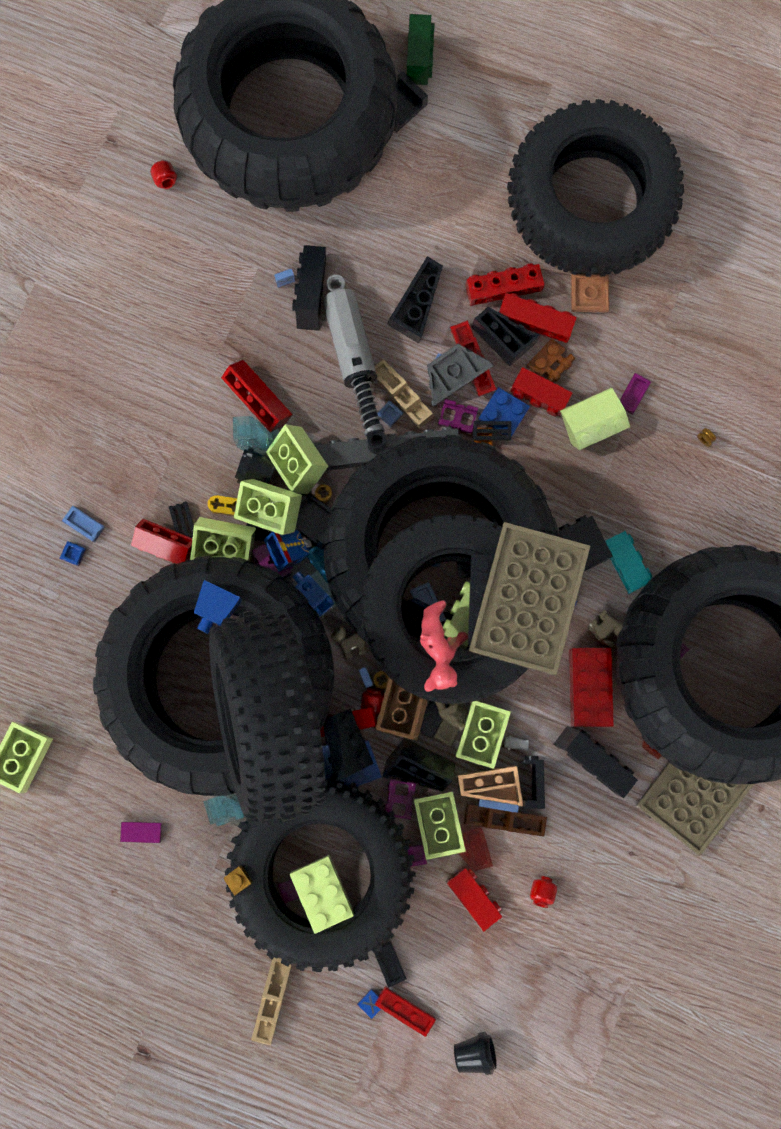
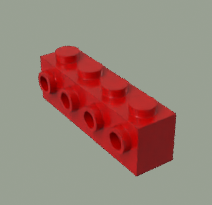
(512, 280)
(538, 318)
(256, 395)

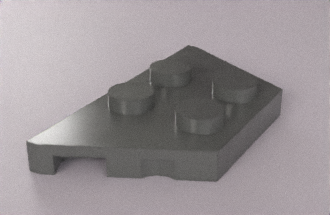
(454, 371)

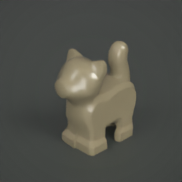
(603, 630)
(349, 643)

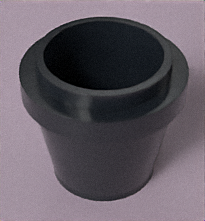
(254, 467)
(476, 1055)

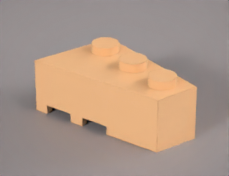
(492, 784)

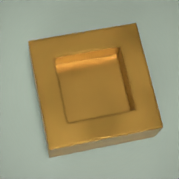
(238, 880)

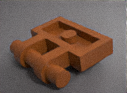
(546, 357)

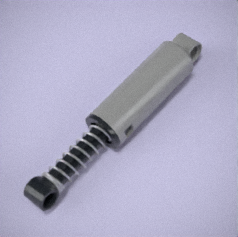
(354, 355)

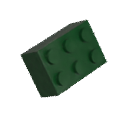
(420, 48)

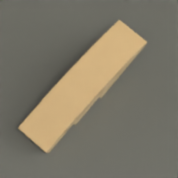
(402, 394)
(271, 1002)

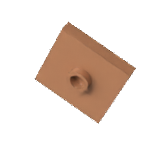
(589, 293)

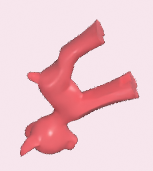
(439, 648)

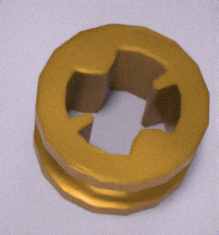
(706, 437)
(328, 490)
(378, 674)

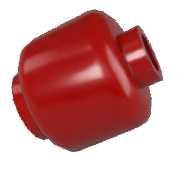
(163, 174)
(372, 698)
(543, 892)

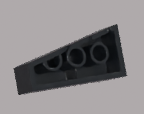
(310, 287)
(416, 302)
(596, 761)

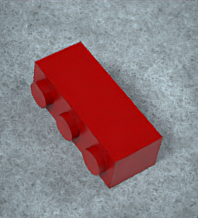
(540, 392)
(161, 542)
(474, 898)

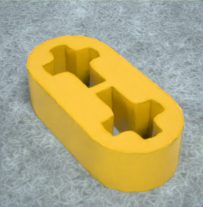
(222, 500)

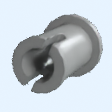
(516, 743)

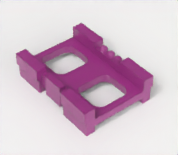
(459, 411)
(394, 798)

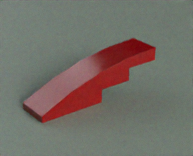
(463, 335)

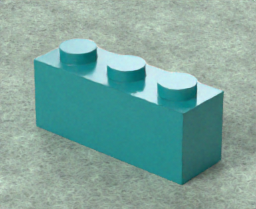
(628, 562)

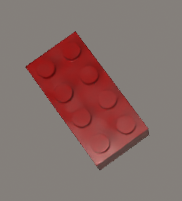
(591, 687)

